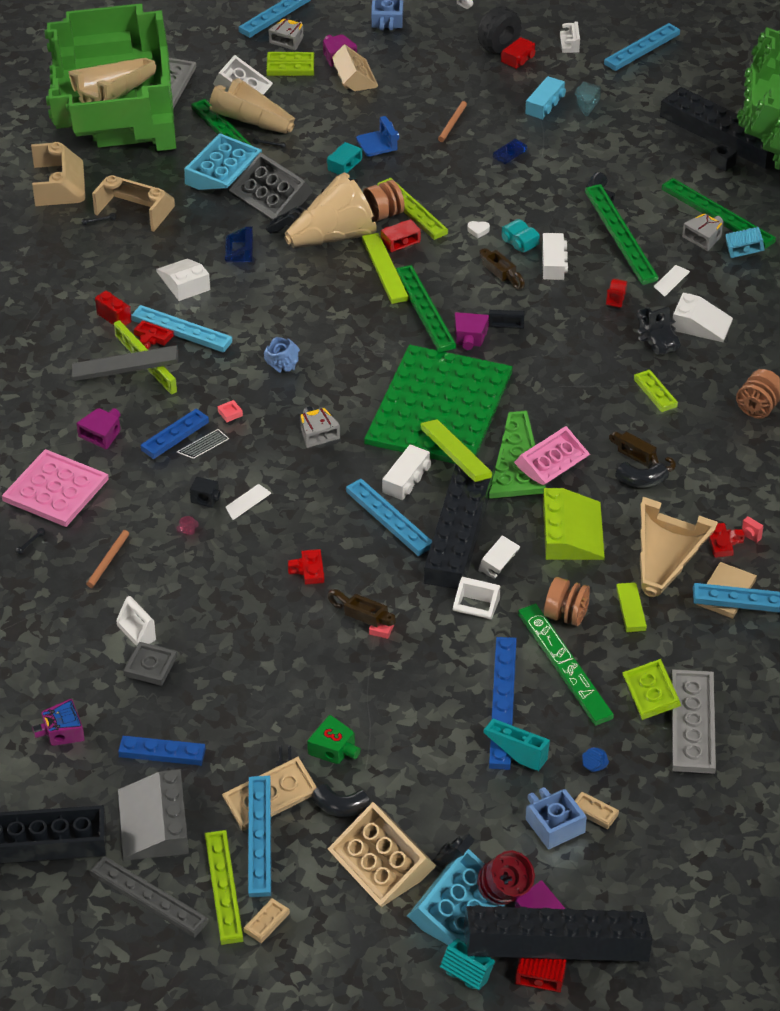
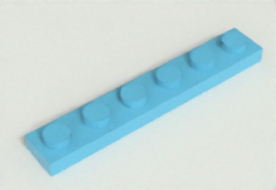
(183, 328)

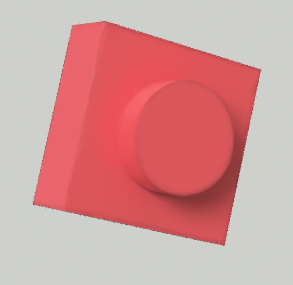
(230, 411)
(752, 529)
(381, 631)

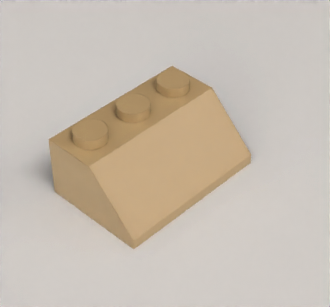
(353, 70)

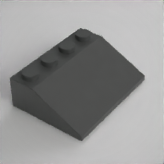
(270, 187)
(153, 817)

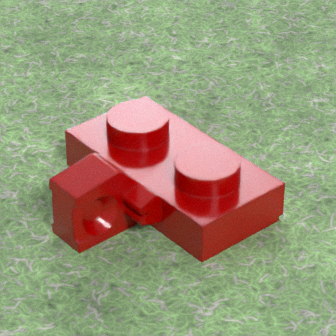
(152, 334)
(723, 540)
(309, 565)

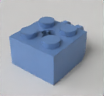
(387, 14)
(555, 817)

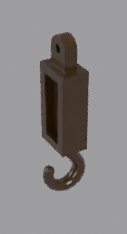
(502, 269)
(638, 449)
(362, 608)

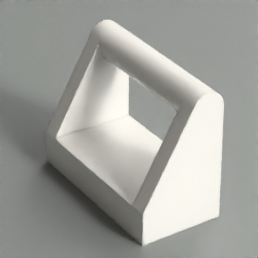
(480, 591)
(133, 626)

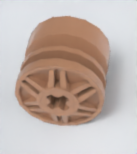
(384, 200)
(759, 393)
(570, 602)

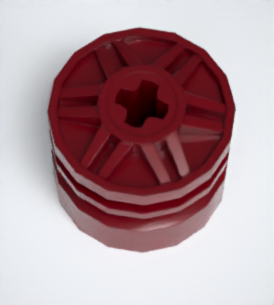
(506, 878)

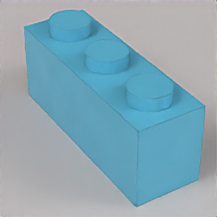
(545, 97)

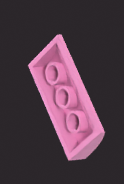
(552, 456)

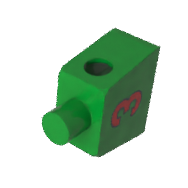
(333, 742)

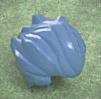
(282, 354)

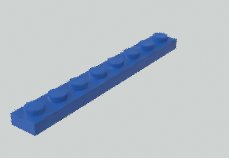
(503, 696)

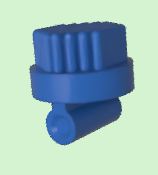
(595, 759)

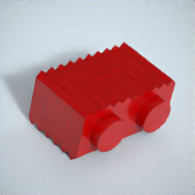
(518, 52)
(401, 235)
(112, 308)
(541, 973)

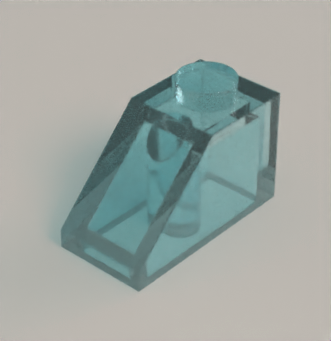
(587, 97)

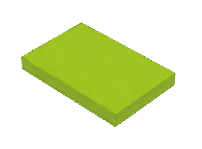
(651, 689)

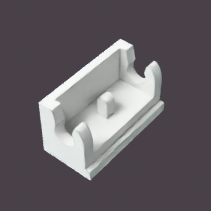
(570, 39)
(498, 556)

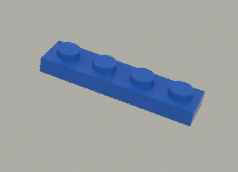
(174, 433)
(162, 750)

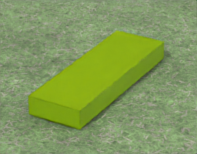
(290, 57)
(290, 68)
(655, 390)
(631, 607)

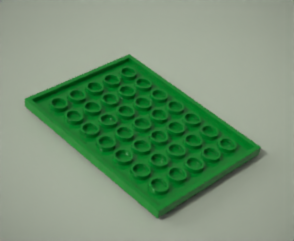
(442, 387)

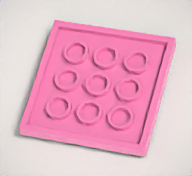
(55, 487)

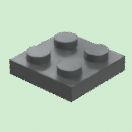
(150, 663)

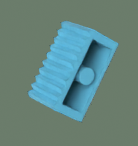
(744, 242)

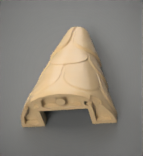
(110, 80)
(250, 107)
(333, 216)
(667, 545)

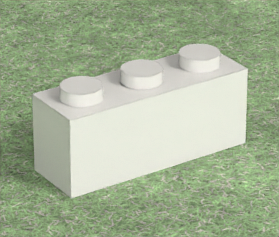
(554, 256)
(406, 472)

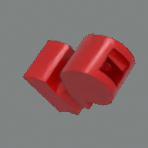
(616, 293)

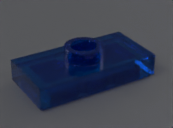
(510, 151)

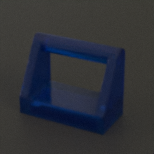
(243, 254)

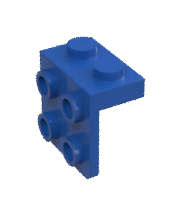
(379, 141)

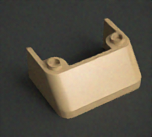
(63, 186)
(156, 198)

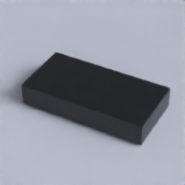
(506, 318)

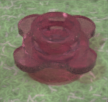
(187, 525)

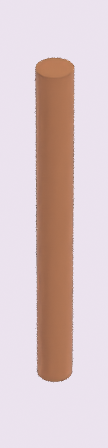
(452, 121)
(107, 559)

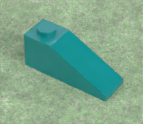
(521, 745)

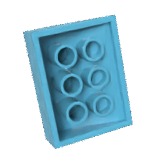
(219, 163)
(445, 902)

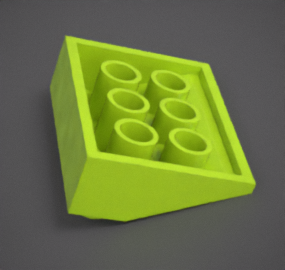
(572, 526)

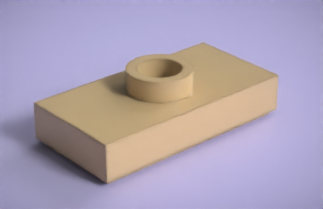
(597, 810)
(266, 920)

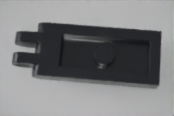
(284, 219)
(454, 850)

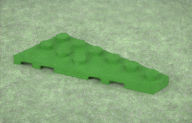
(508, 478)

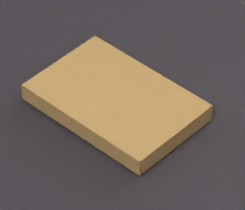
(729, 576)

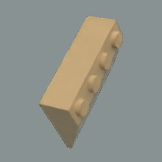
(381, 856)

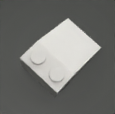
(239, 69)
(185, 278)
(701, 318)

